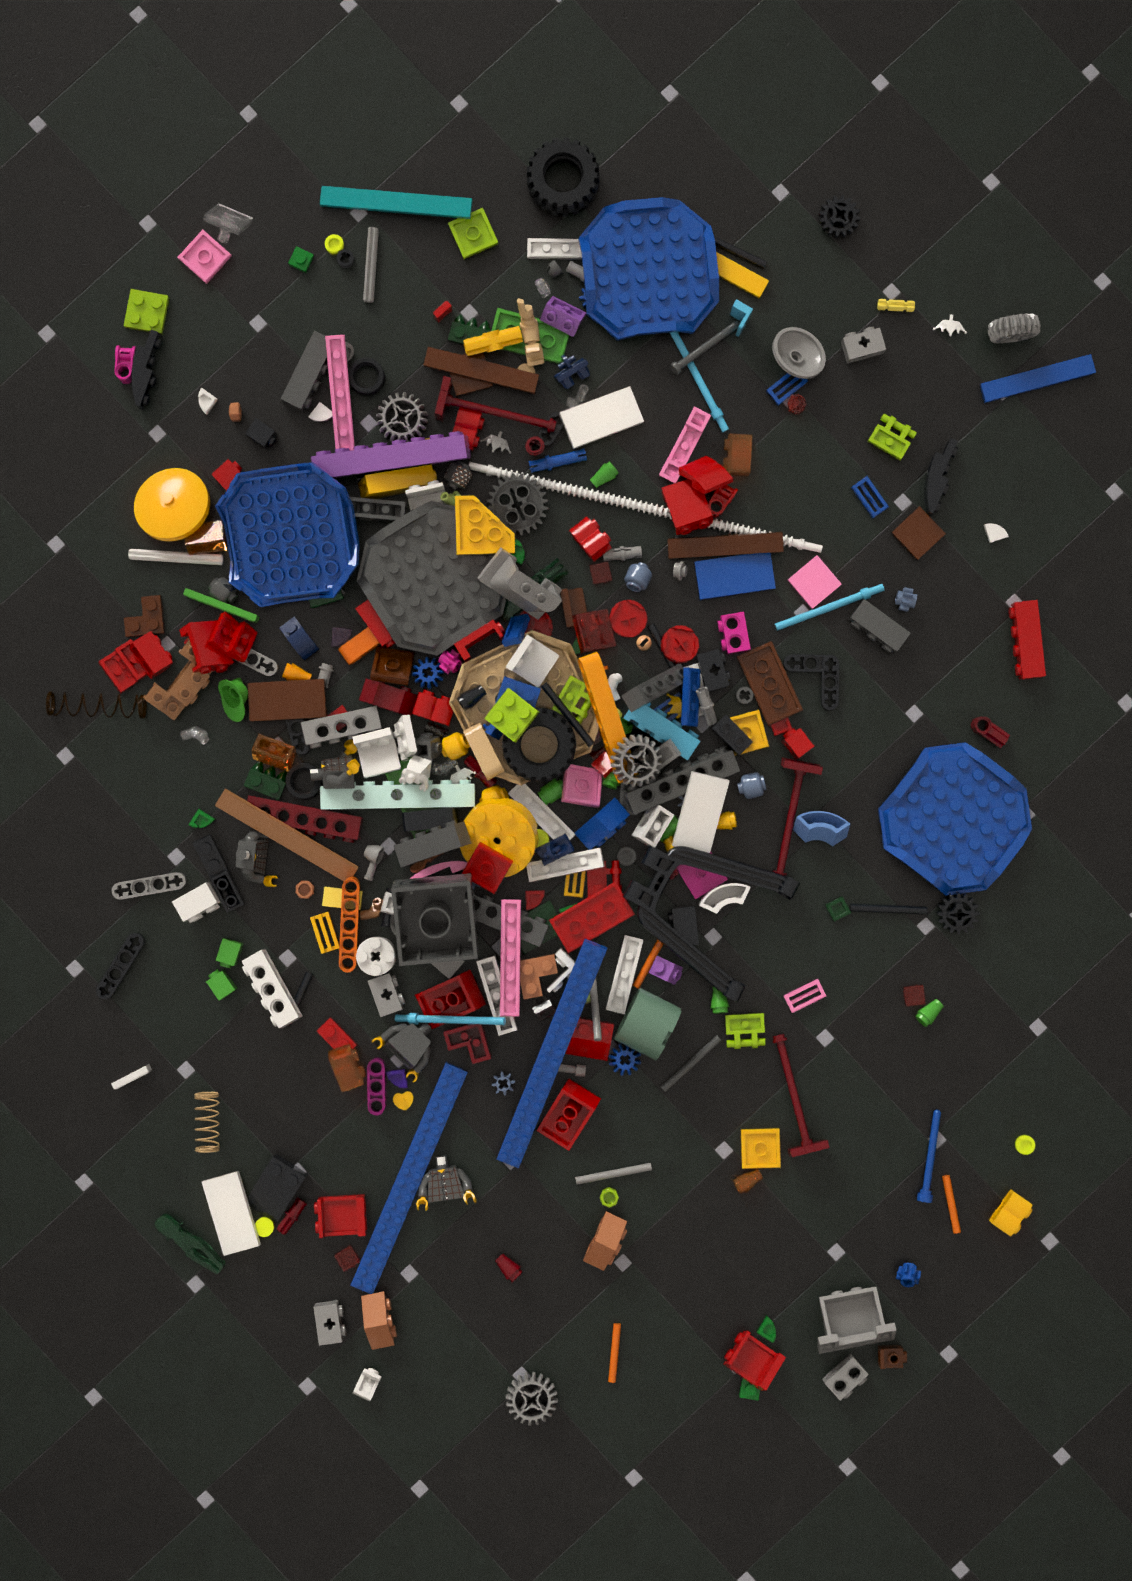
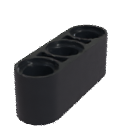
(428, 818)

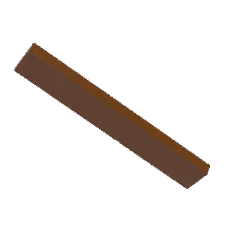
(481, 370)
(725, 545)

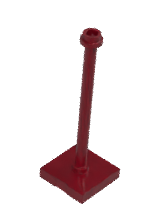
(446, 399)
(800, 769)
(807, 1145)

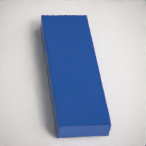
(690, 700)

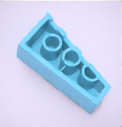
(662, 729)

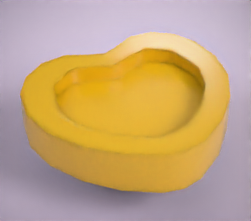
(404, 1100)

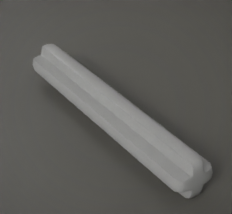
(370, 267)

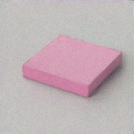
(204, 256)
(814, 582)
(582, 786)

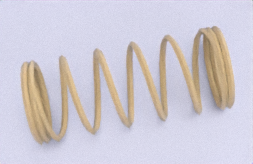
(204, 1096)

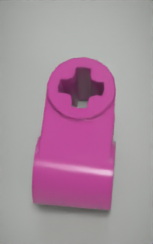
(124, 361)

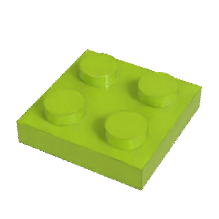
(473, 234)
(146, 311)
(511, 715)

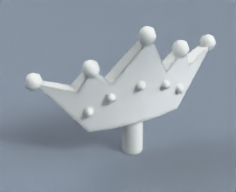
(950, 326)
(462, 774)

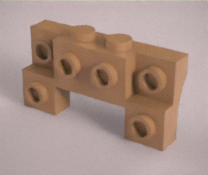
(182, 690)

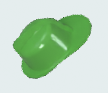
(233, 697)

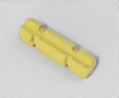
(896, 305)

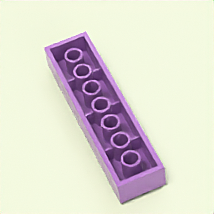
(394, 456)

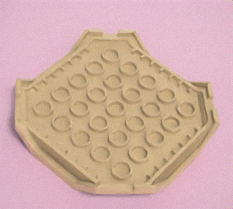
(489, 669)

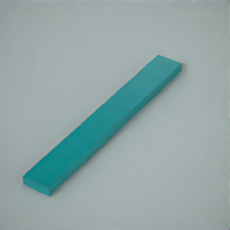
(396, 202)

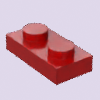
(335, 1035)

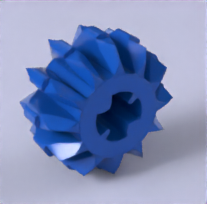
(430, 679)
(625, 1066)

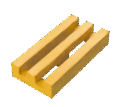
(574, 894)
(317, 933)

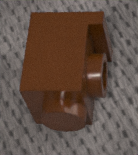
(885, 1353)

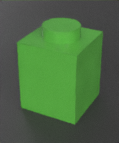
(229, 952)
(221, 984)

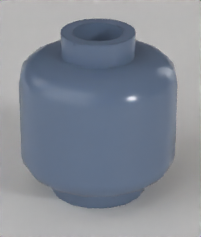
(638, 577)
(752, 785)

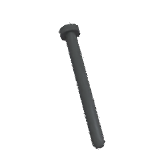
(676, 367)

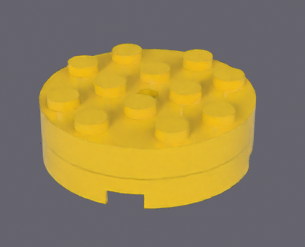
(505, 828)

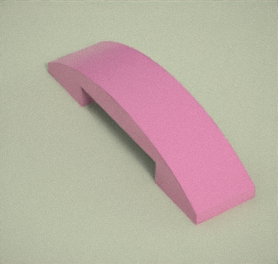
(685, 444)
(455, 866)

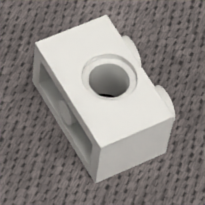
(652, 825)

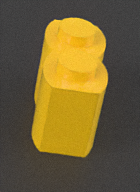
(1011, 1213)

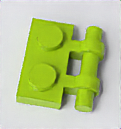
(889, 441)
(570, 696)
(745, 1024)

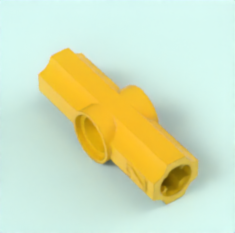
(492, 340)

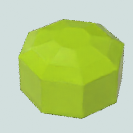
(609, 1197)

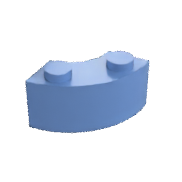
(821, 826)

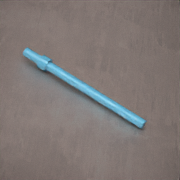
(716, 412)
(864, 593)
(415, 1018)

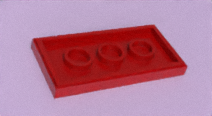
(591, 917)

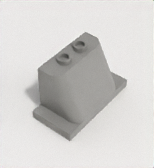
(506, 579)
(853, 1320)

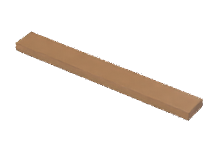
(285, 835)

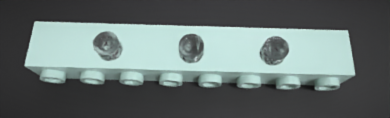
(400, 796)

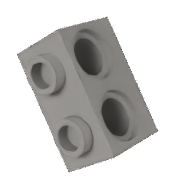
(841, 1373)

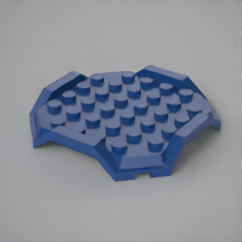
(649, 268)
(289, 534)
(956, 818)

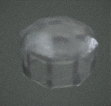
(543, 287)

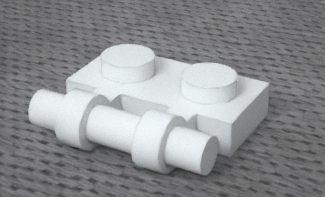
(405, 738)

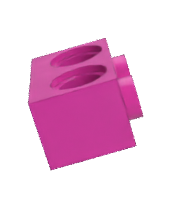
(739, 632)

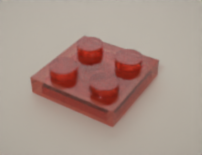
(594, 630)

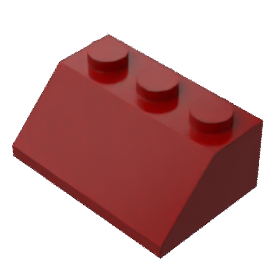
(583, 1042)

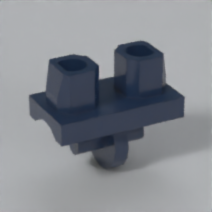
(578, 367)
(555, 849)

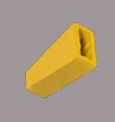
(395, 482)

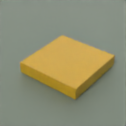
(753, 727)
(760, 1148)

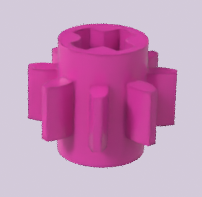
(450, 661)

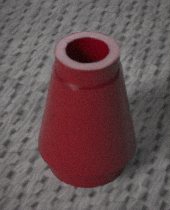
(534, 441)
(508, 1267)

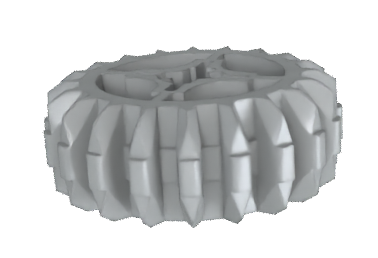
(1014, 328)
(395, 420)
(633, 767)
(525, 1393)

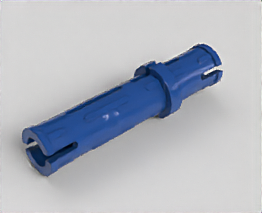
(557, 460)

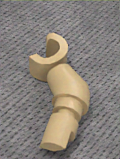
(530, 334)

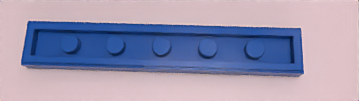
(1037, 378)

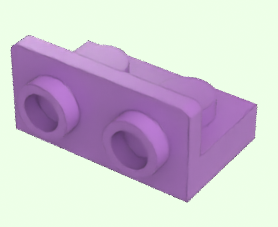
(562, 316)

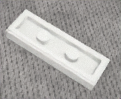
(553, 249)

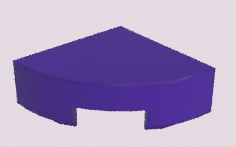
(398, 1078)

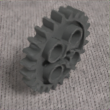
(533, 497)

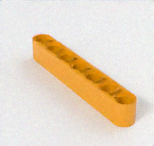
(603, 704)

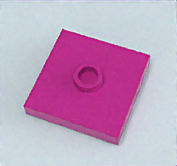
(698, 880)

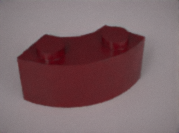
(388, 697)

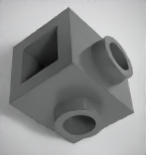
(428, 746)

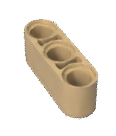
(483, 751)

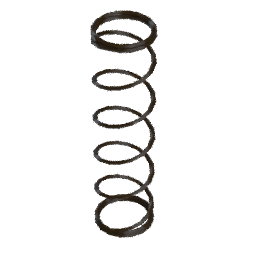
(50, 711)

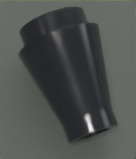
(471, 697)

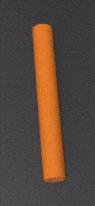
(648, 963)
(951, 1204)
(614, 1353)

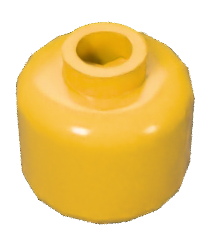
(455, 746)
(494, 792)

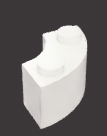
(724, 895)

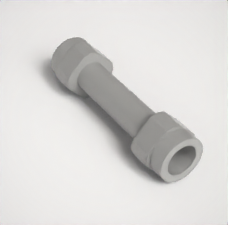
(578, 1070)

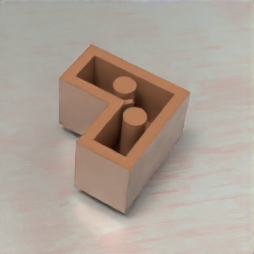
(531, 971)
(606, 1241)
(377, 1321)

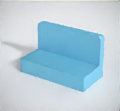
(742, 313)

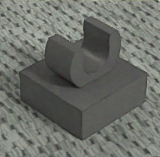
(544, 1009)

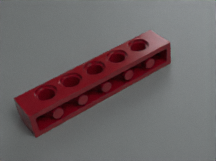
(353, 823)

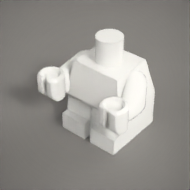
(417, 772)

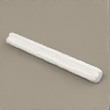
(179, 557)

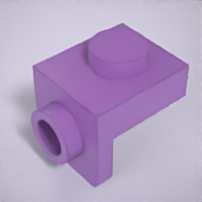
(666, 970)

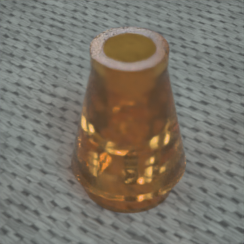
(746, 1181)

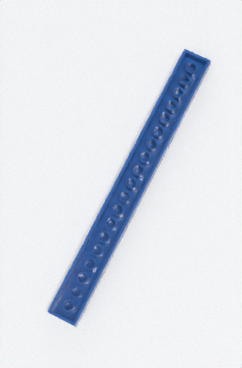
(551, 1053)
(409, 1178)

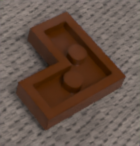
(150, 621)

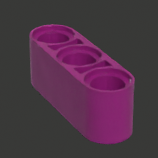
(373, 1095)

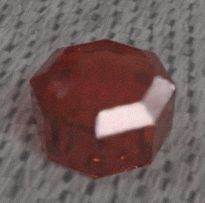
(796, 404)

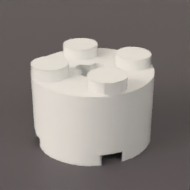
(365, 957)

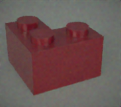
(471, 1036)

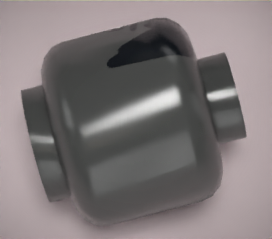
(222, 590)

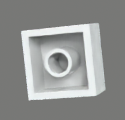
(196, 902)

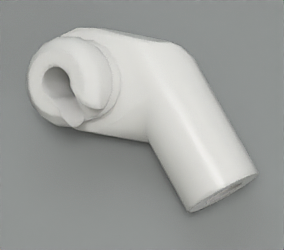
(614, 680)

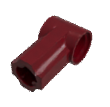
(991, 732)

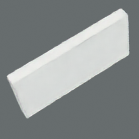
(601, 417)
(700, 811)
(231, 1213)

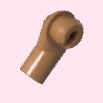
(374, 910)

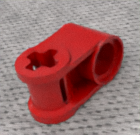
(722, 497)

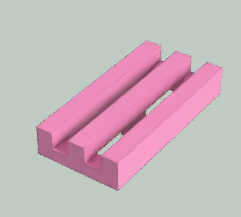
(789, 1002)

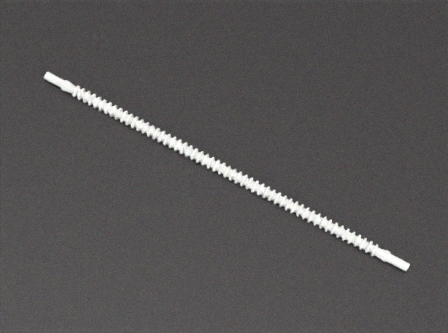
(607, 498)

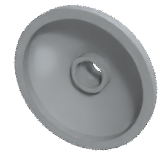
(799, 352)

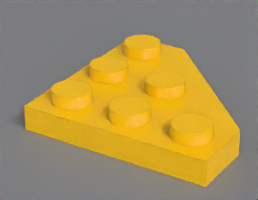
(479, 529)

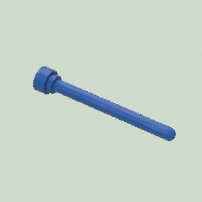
(925, 1193)

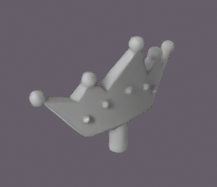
(497, 442)

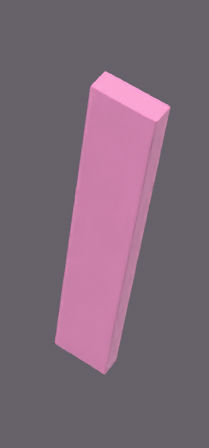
(340, 392)
(510, 958)

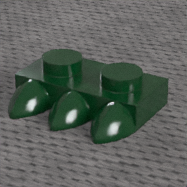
(461, 331)
(266, 782)

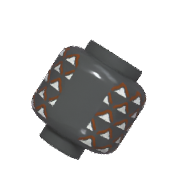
(458, 475)

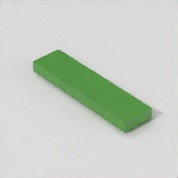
(221, 605)

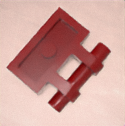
(597, 877)

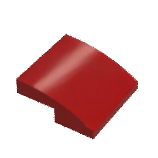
(706, 474)
(232, 637)
(122, 667)

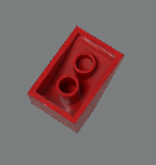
(451, 997)
(568, 1114)

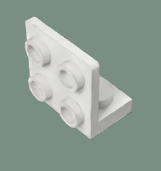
(420, 495)
(532, 660)
(377, 752)
(564, 960)

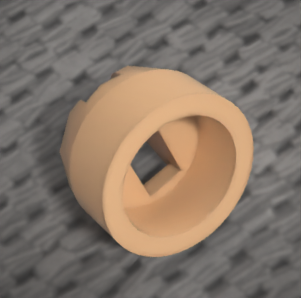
(647, 645)

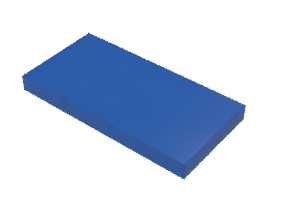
(734, 575)

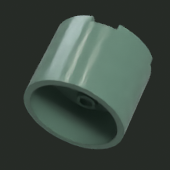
(648, 1024)

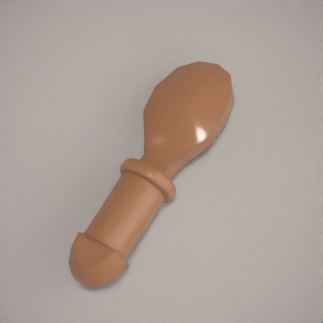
(417, 867)

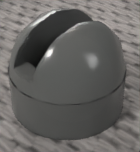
(554, 269)

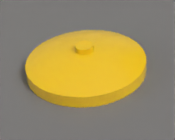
(172, 504)

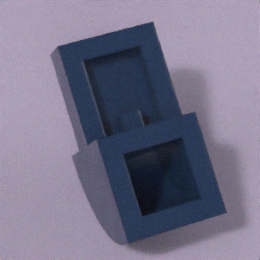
(299, 638)

